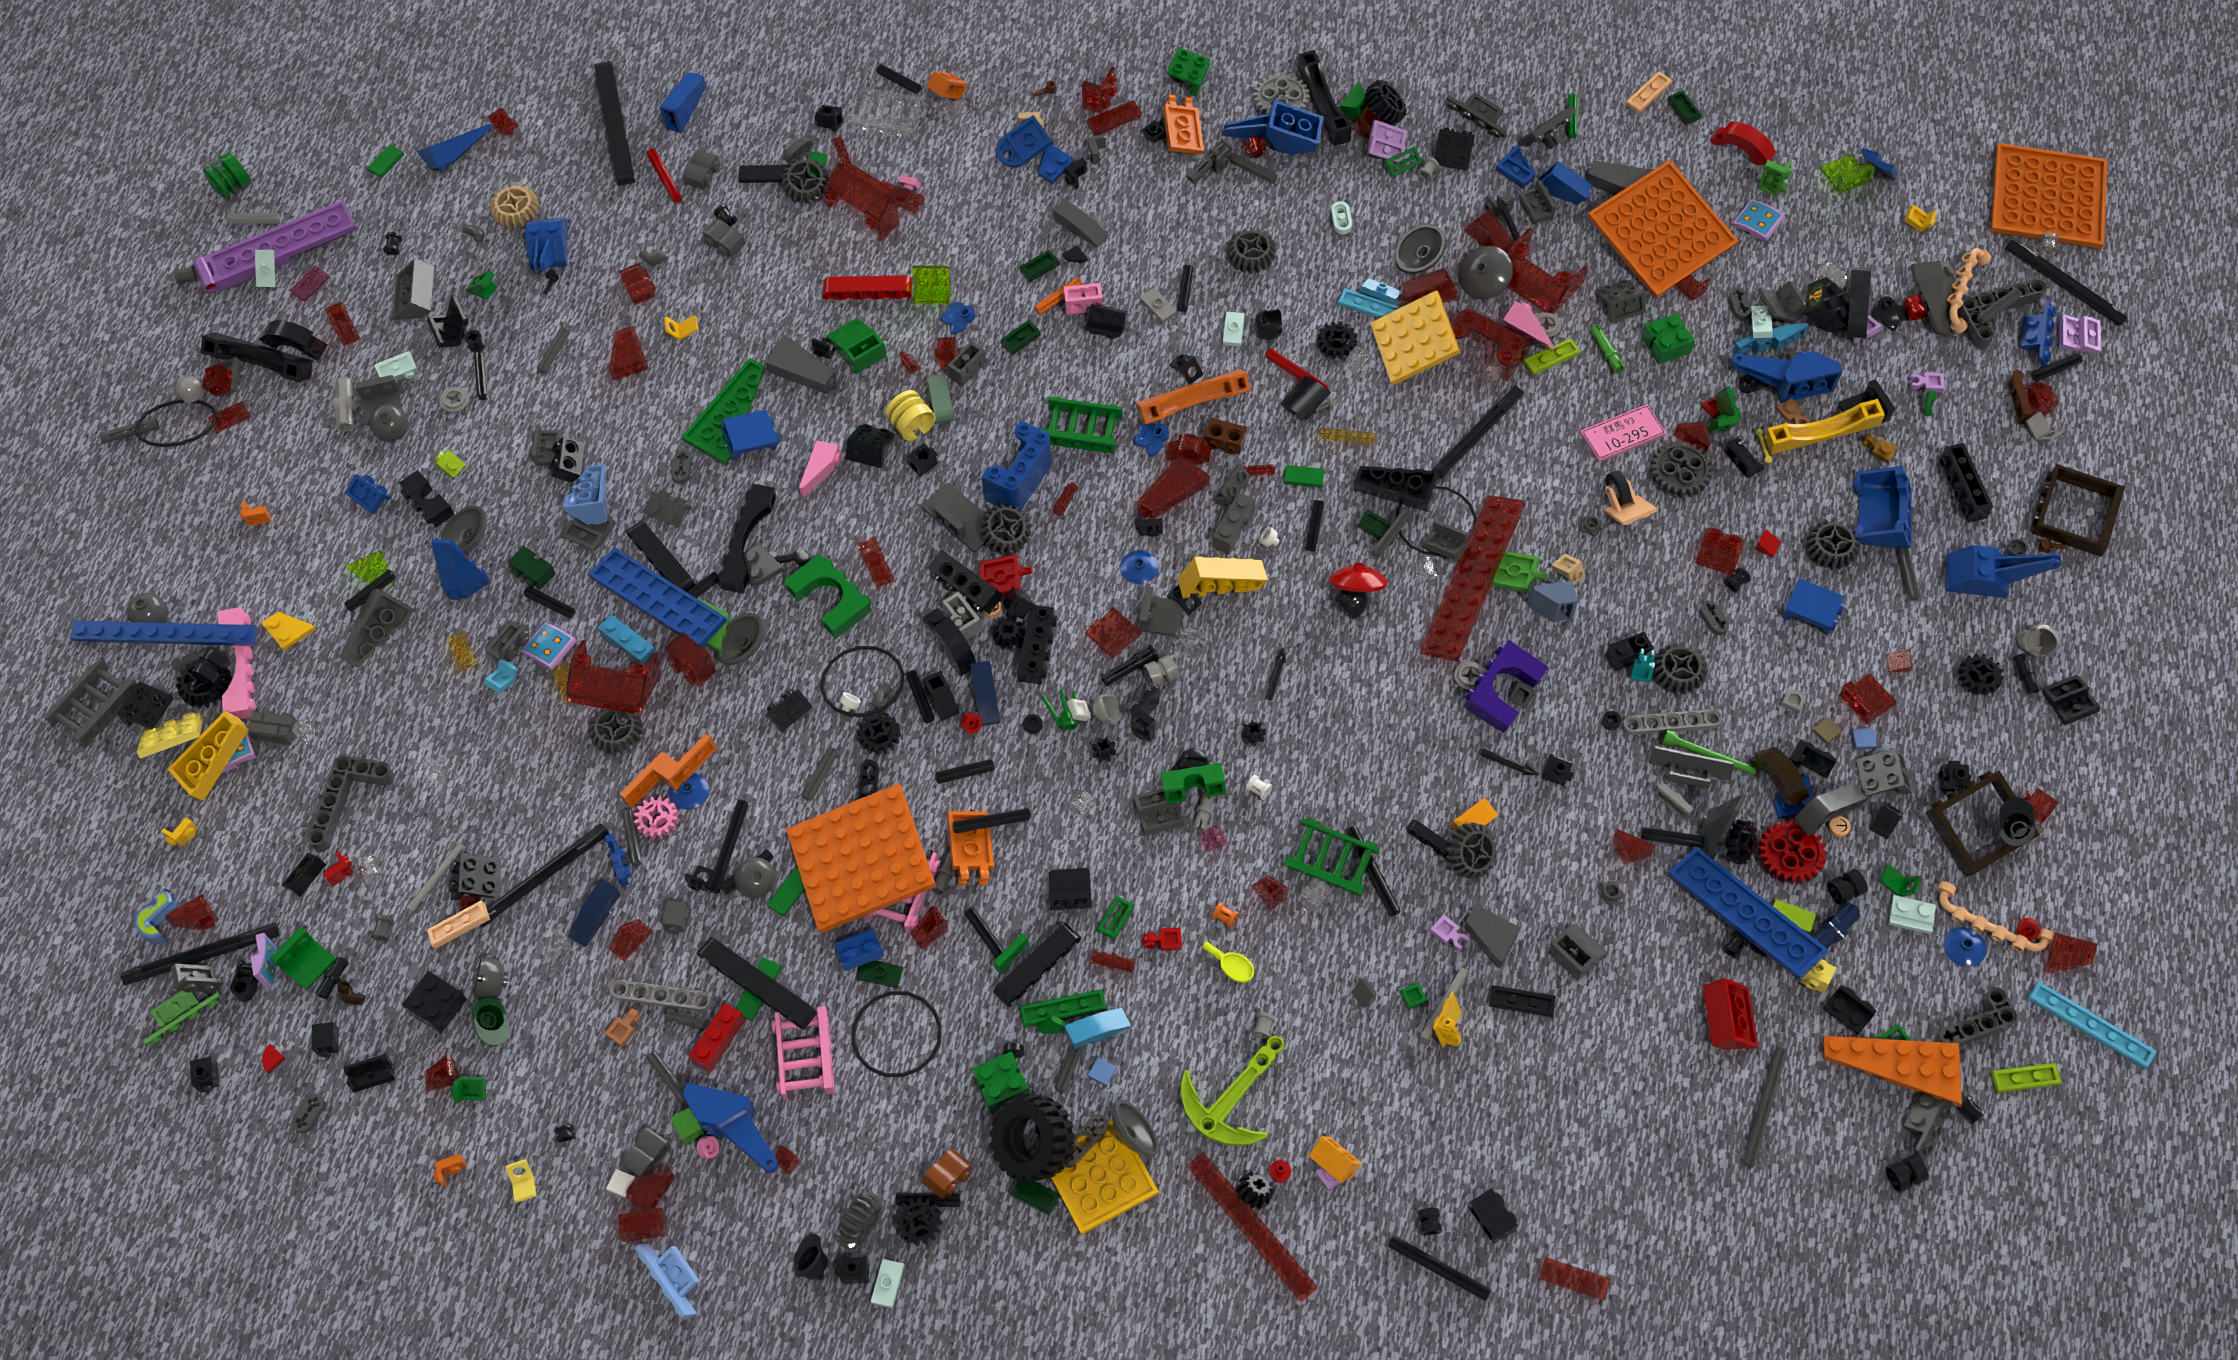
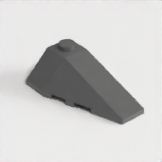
(1936, 285)
(375, 622)
(1718, 823)

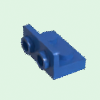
(367, 493)
(859, 949)

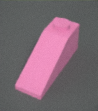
(1525, 321)
(820, 465)

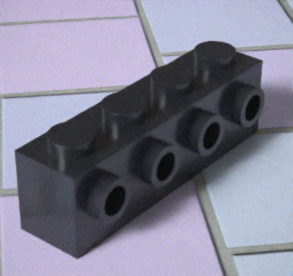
(1966, 482)
(1036, 644)

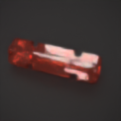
(841, 149)
(1256, 470)
(1065, 498)

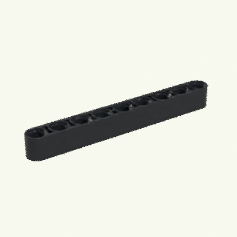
(614, 123)

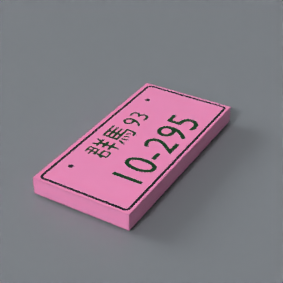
(1622, 433)

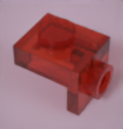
(502, 123)

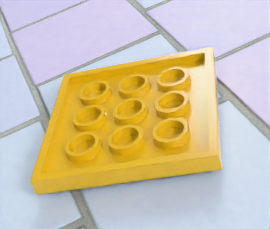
(1415, 337)
(1103, 1182)

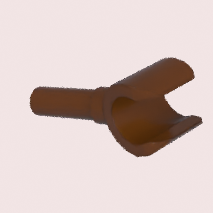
(1050, 88)
(2046, 546)

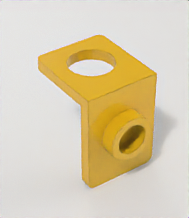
(683, 328)

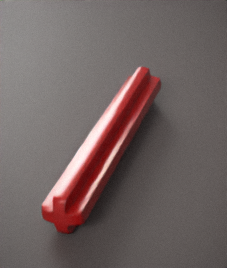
(664, 175)
(1289, 366)

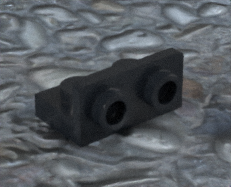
(1106, 321)
(788, 710)
(1850, 1009)

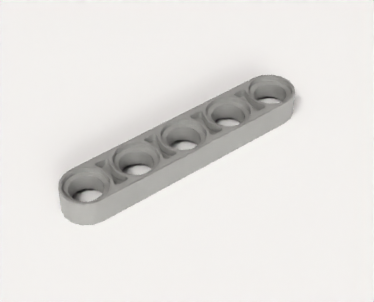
(1680, 717)
(651, 991)

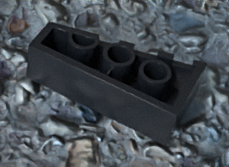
(1398, 485)

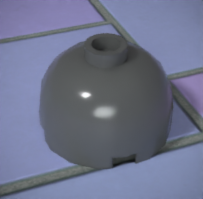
(388, 422)
(147, 608)
(754, 877)
(489, 978)

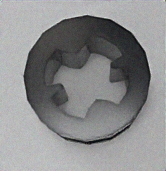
(1613, 726)
(565, 1133)

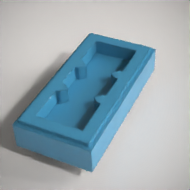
(1381, 291)

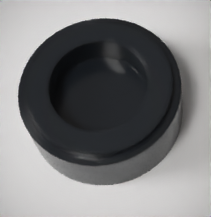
(1032, 724)
(1016, 1048)

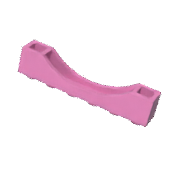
(238, 696)

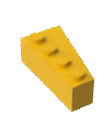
(1221, 575)
(208, 755)

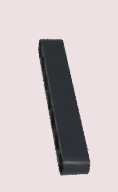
(757, 983)

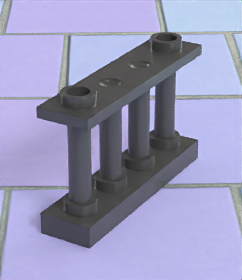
(98, 719)

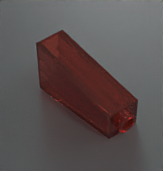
(1173, 487)

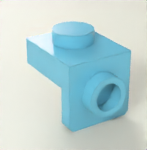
(502, 677)

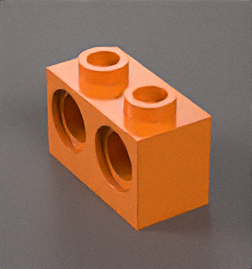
(947, 85)

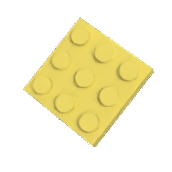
(170, 734)

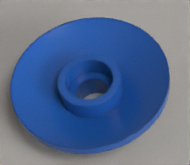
(1139, 574)
(693, 797)
(1959, 953)

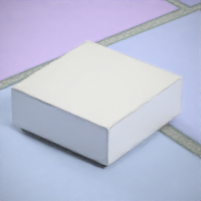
(1079, 709)
(620, 1182)

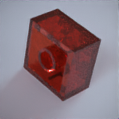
(690, 660)

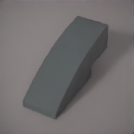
(1079, 223)

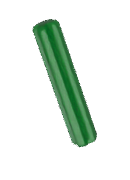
(1572, 128)

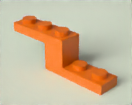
(668, 771)

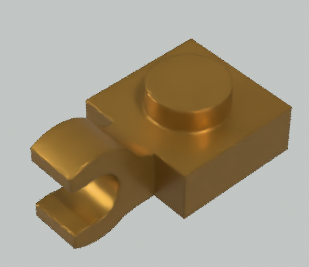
(1882, 450)

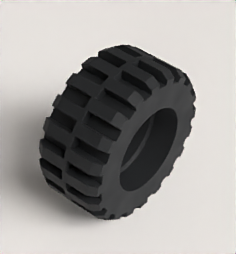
(1009, 1141)

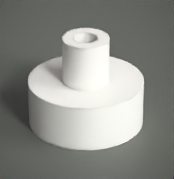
(1268, 537)
(849, 701)

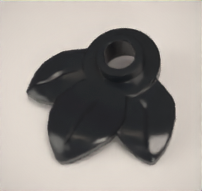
(1890, 315)

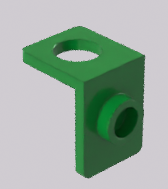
(1898, 883)

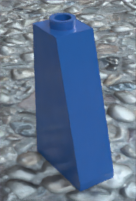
(682, 101)

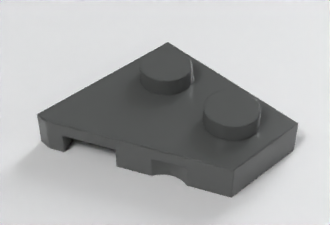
(761, 565)

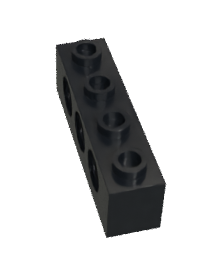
(944, 564)

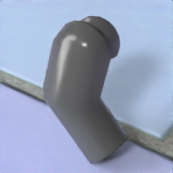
(475, 230)

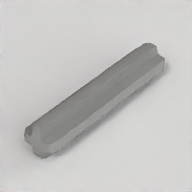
(253, 218)

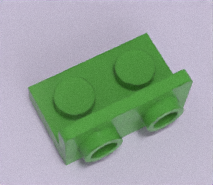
(1774, 177)

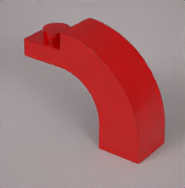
(1747, 138)

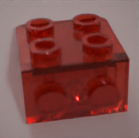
(1720, 551)

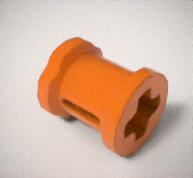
(1225, 915)

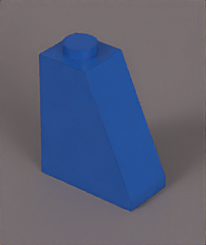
(1565, 184)

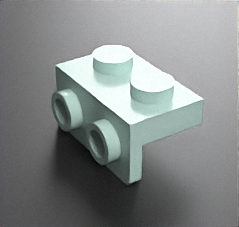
(399, 366)

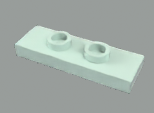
(1761, 322)

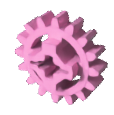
(662, 823)

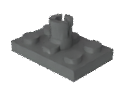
(1548, 130)

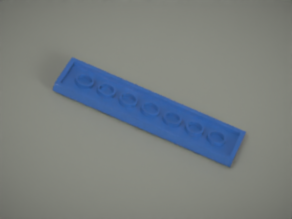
(1748, 913)

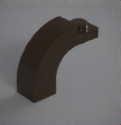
(1783, 773)

